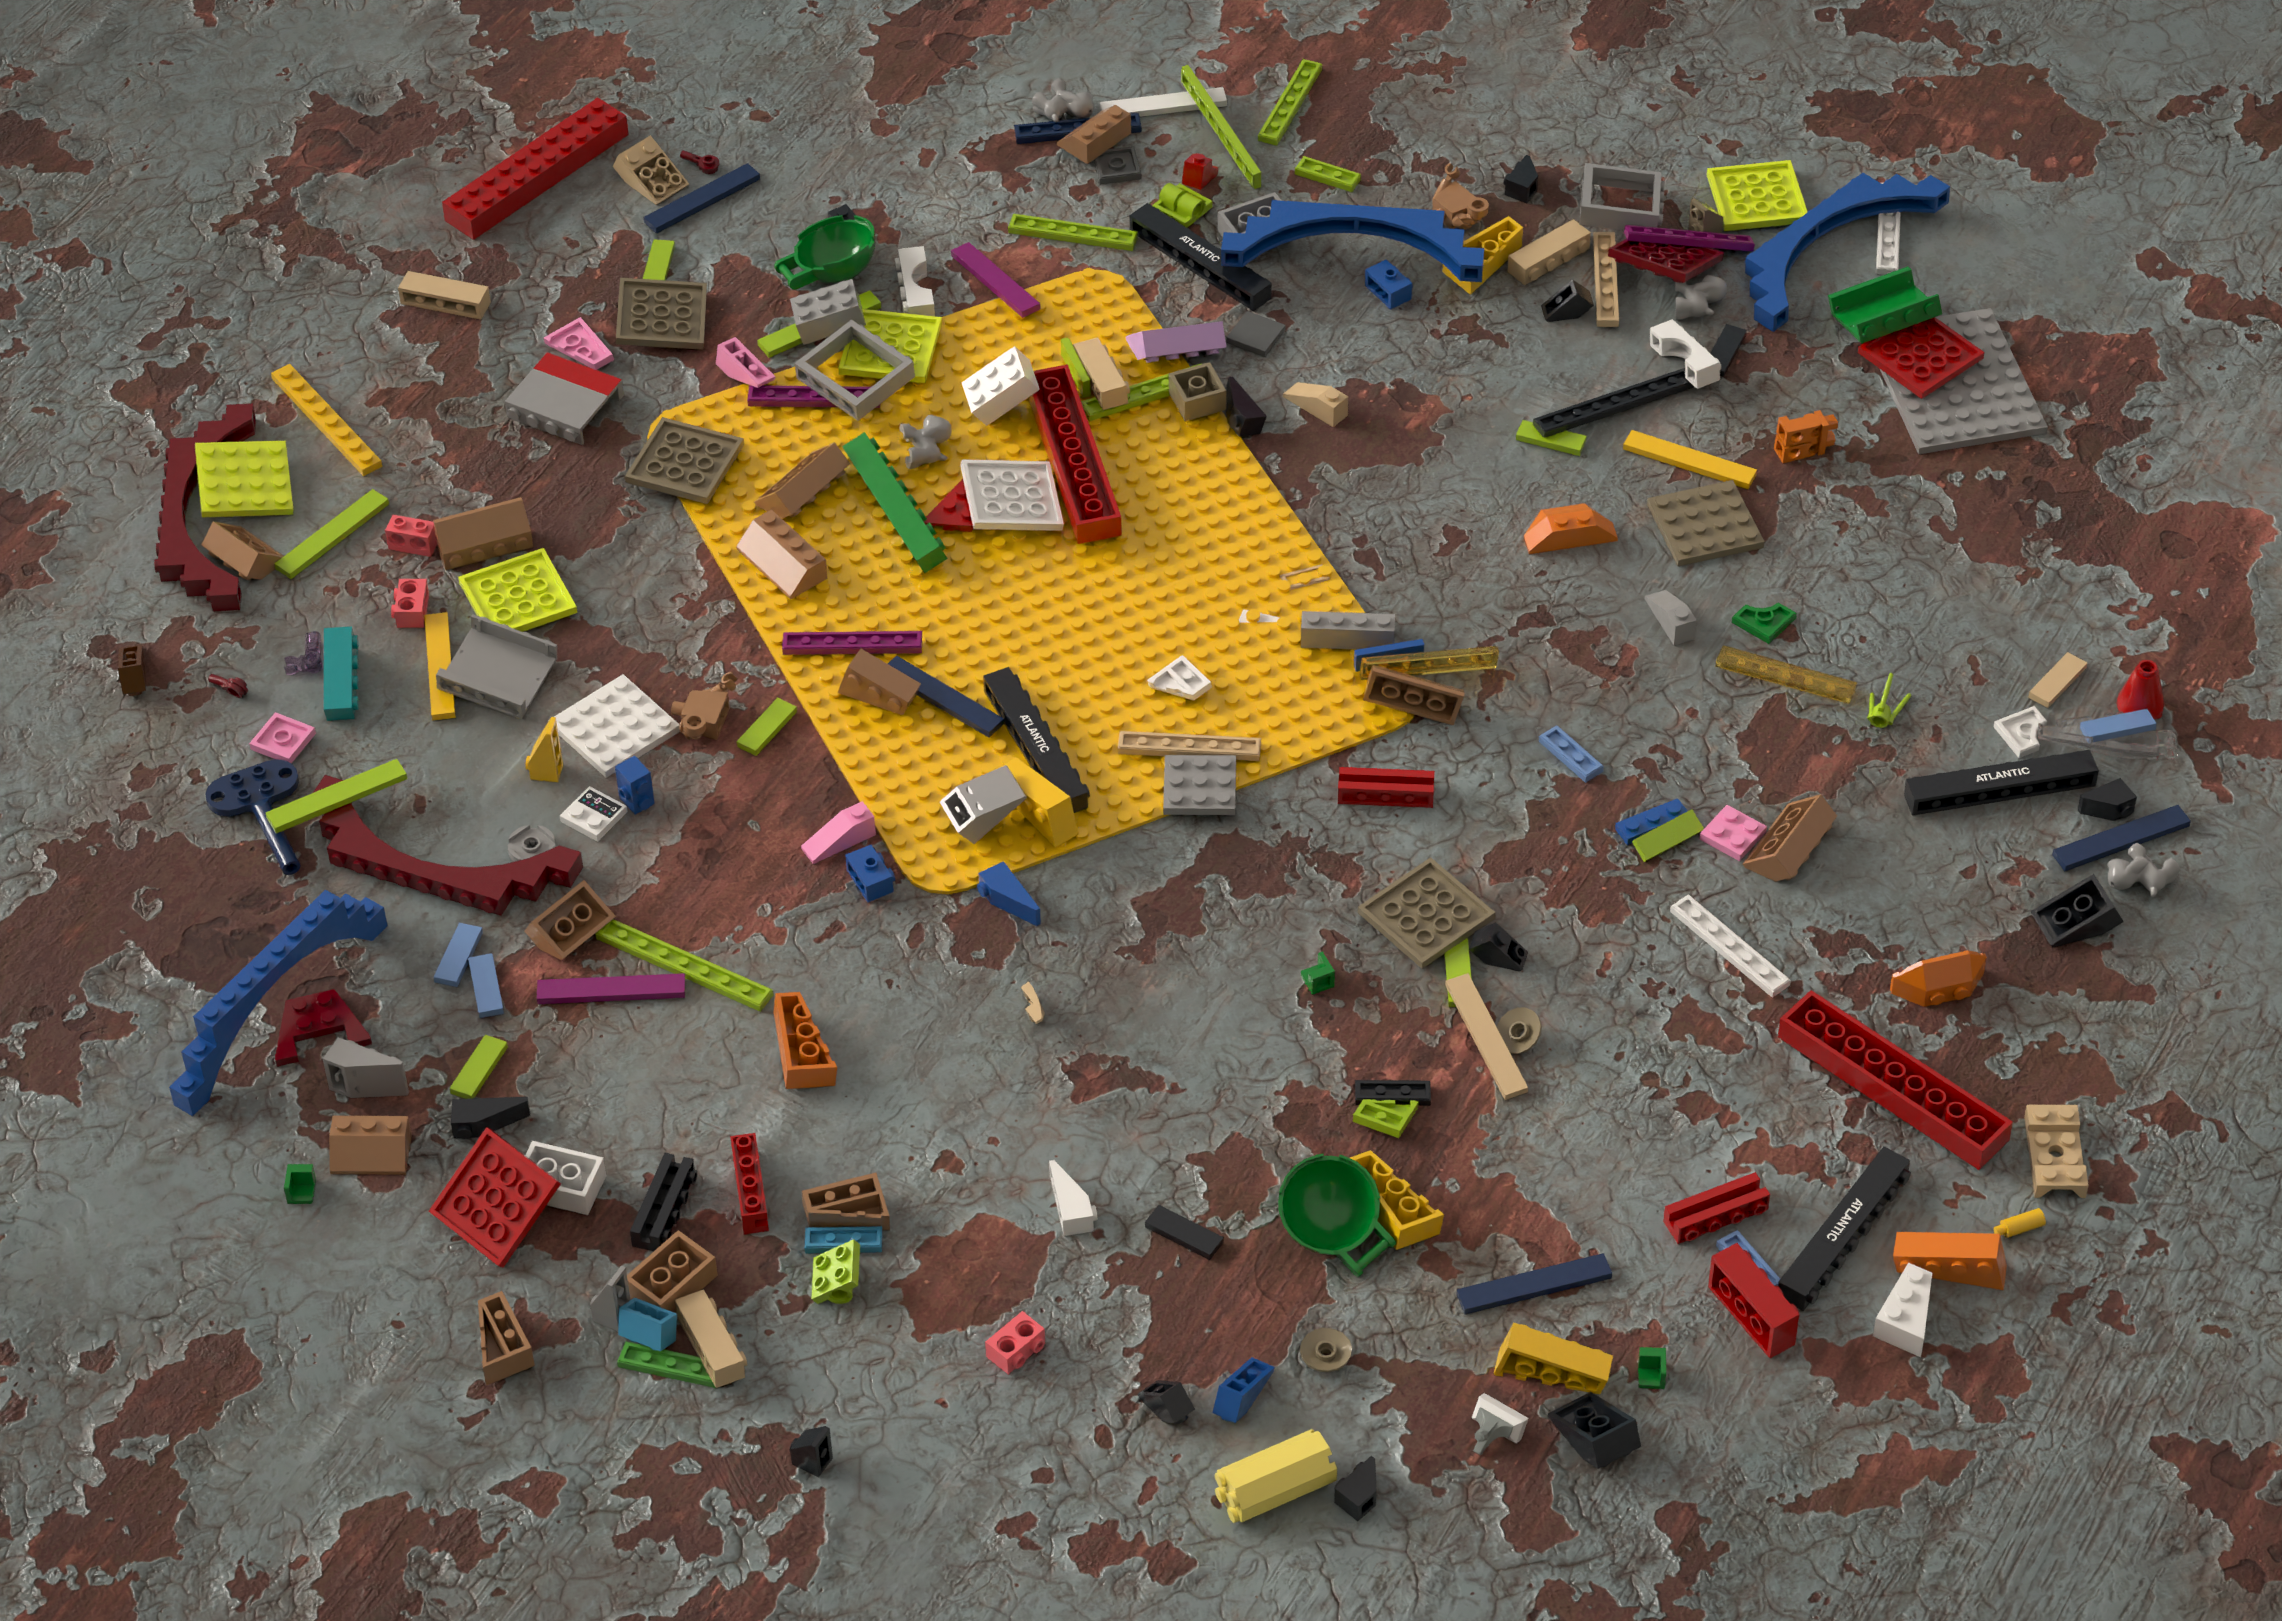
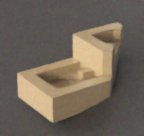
(1035, 1010)

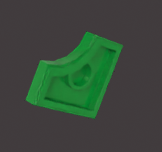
(1764, 622)

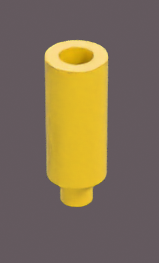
(2021, 1223)

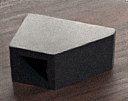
(1522, 181)
(1498, 948)
(1358, 1491)

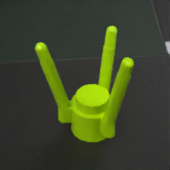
(1881, 715)

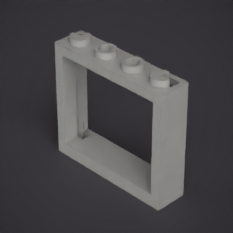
(1623, 178)
(846, 401)

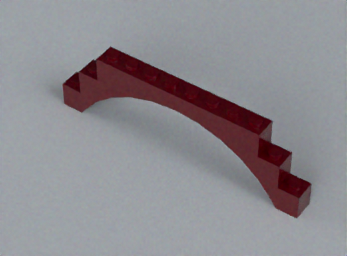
(176, 552)
(480, 887)

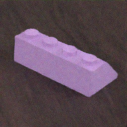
(1177, 341)

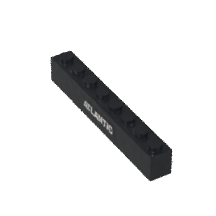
(1199, 257)
(1034, 735)
(2001, 782)
(1844, 1228)

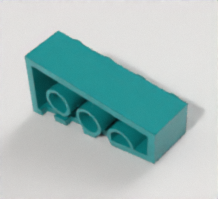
(340, 673)

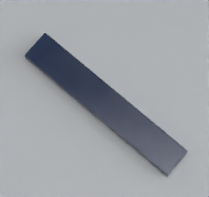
(1057, 130)
(701, 198)
(951, 700)
(2121, 837)
(1534, 1283)

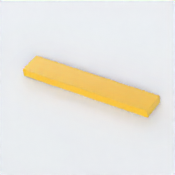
(1689, 459)
(439, 657)

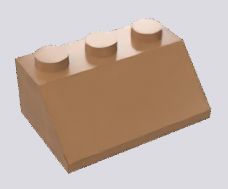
(1097, 134)
(241, 550)
(569, 921)
(369, 1145)

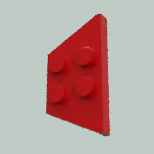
(952, 511)

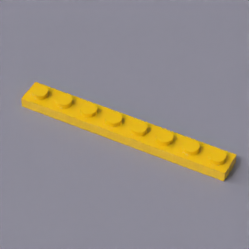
(326, 420)

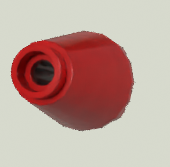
(2142, 690)

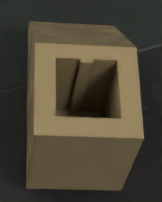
(1704, 218)

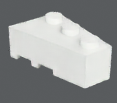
(1905, 1311)

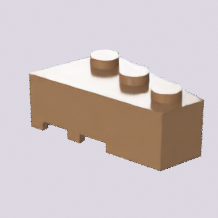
(878, 683)
(847, 1204)
(502, 1340)

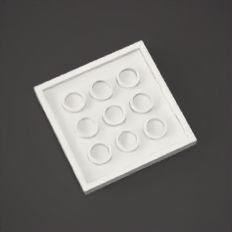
(1011, 495)
(615, 725)

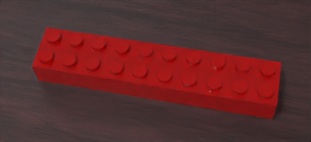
(535, 168)
(1074, 456)
(1895, 1079)

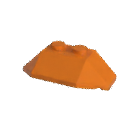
(1568, 528)
(1940, 978)

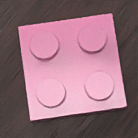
(282, 738)
(1733, 832)

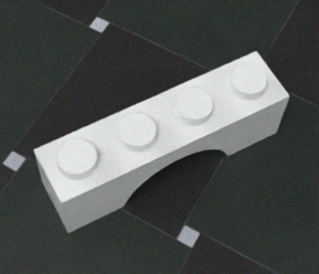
(912, 269)
(1673, 340)

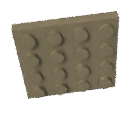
(661, 313)
(684, 460)
(1705, 523)
(1426, 912)

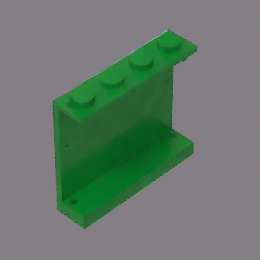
(1883, 305)

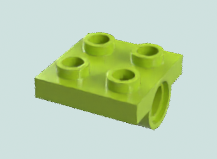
(1182, 204)
(836, 1274)

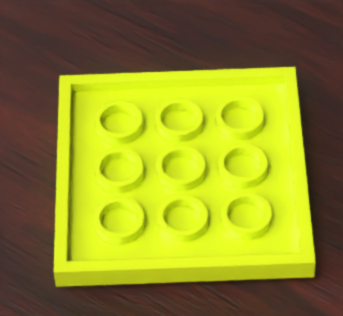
(1756, 195)
(908, 333)
(243, 478)
(519, 592)

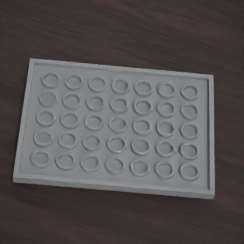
(1979, 404)

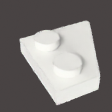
(1181, 680)

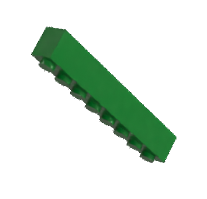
(895, 503)

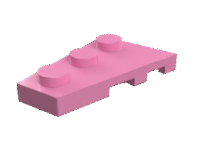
(580, 344)

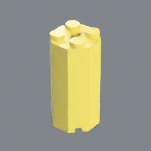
(1275, 1476)

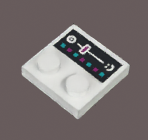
(593, 813)

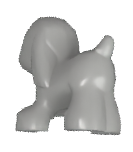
(1067, 102)
(1699, 296)
(925, 450)
(2124, 873)

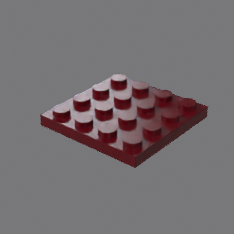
(1667, 260)

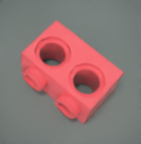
(411, 535)
(411, 603)
(1010, 1347)

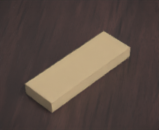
(2057, 680)

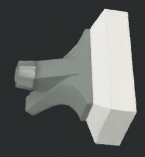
(1496, 1421)

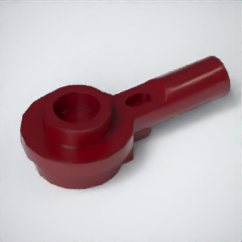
(708, 164)
(235, 687)

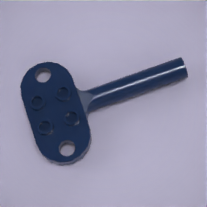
(255, 791)

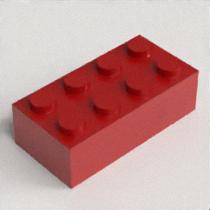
(1753, 1300)

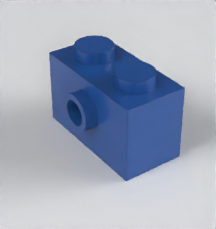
(1388, 284)
(634, 785)
(870, 873)

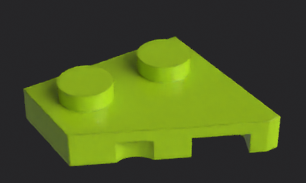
(1385, 1115)

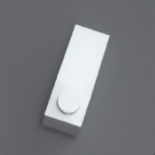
(1072, 1203)

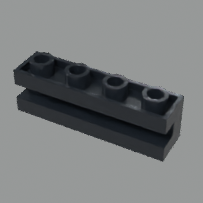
(663, 1202)

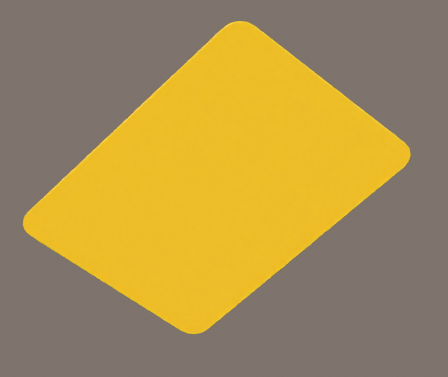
(1064, 616)

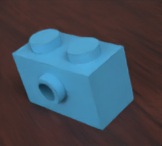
(647, 1324)

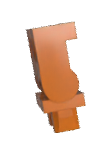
(1804, 436)

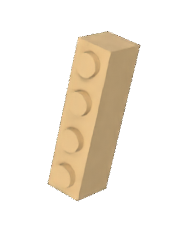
(1549, 252)
(444, 295)
(1105, 379)
(710, 1338)

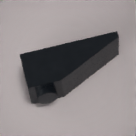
(1241, 411)
(473, 1115)

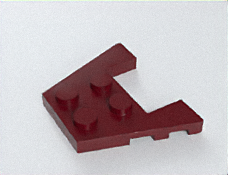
(315, 1017)

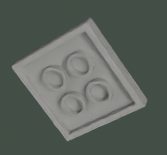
(1199, 785)

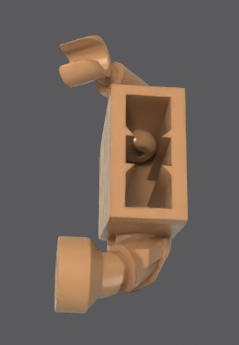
(1459, 205)
(705, 710)

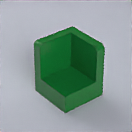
(1320, 976)
(300, 1183)
(1652, 1368)

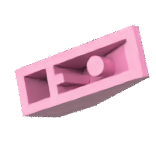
(741, 364)
(841, 832)

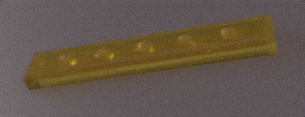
(1434, 661)
(1786, 674)

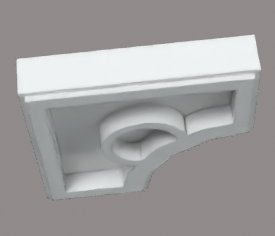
(2021, 730)

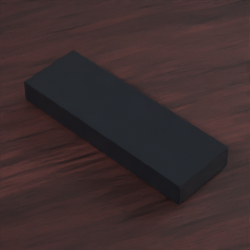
(1728, 346)
(1399, 1090)
(1184, 1232)

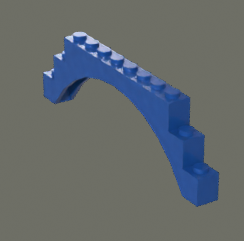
(1856, 200)
(1302, 219)
(220, 1020)

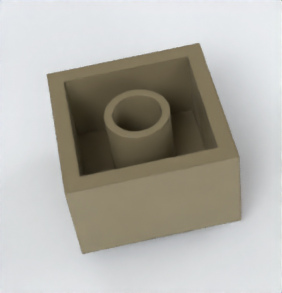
(1197, 391)

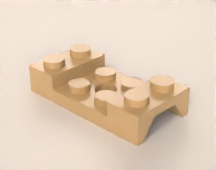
(2057, 1130)

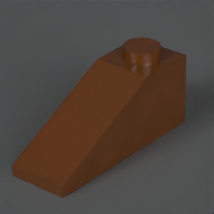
(132, 670)

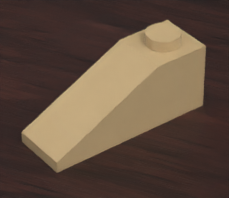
(1319, 400)

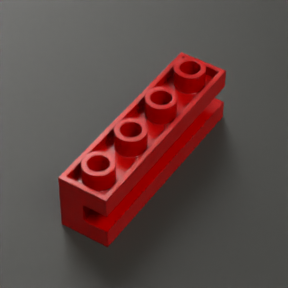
(1386, 787)
(749, 1183)
(1716, 1208)

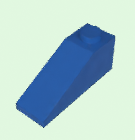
(1007, 893)
(1241, 1390)

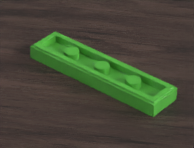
(664, 1364)

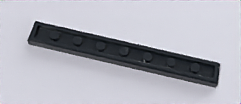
(1612, 403)

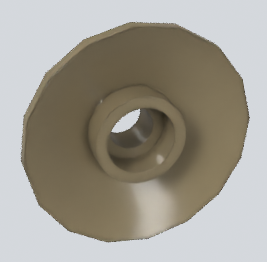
(1514, 1023)
(1322, 1342)

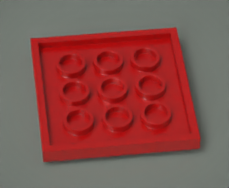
(1922, 355)
(495, 1197)

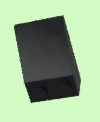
(2077, 913)
(1596, 1429)

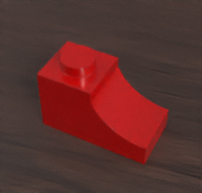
(1198, 171)

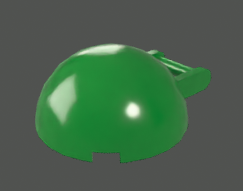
(829, 252)
(1333, 1208)

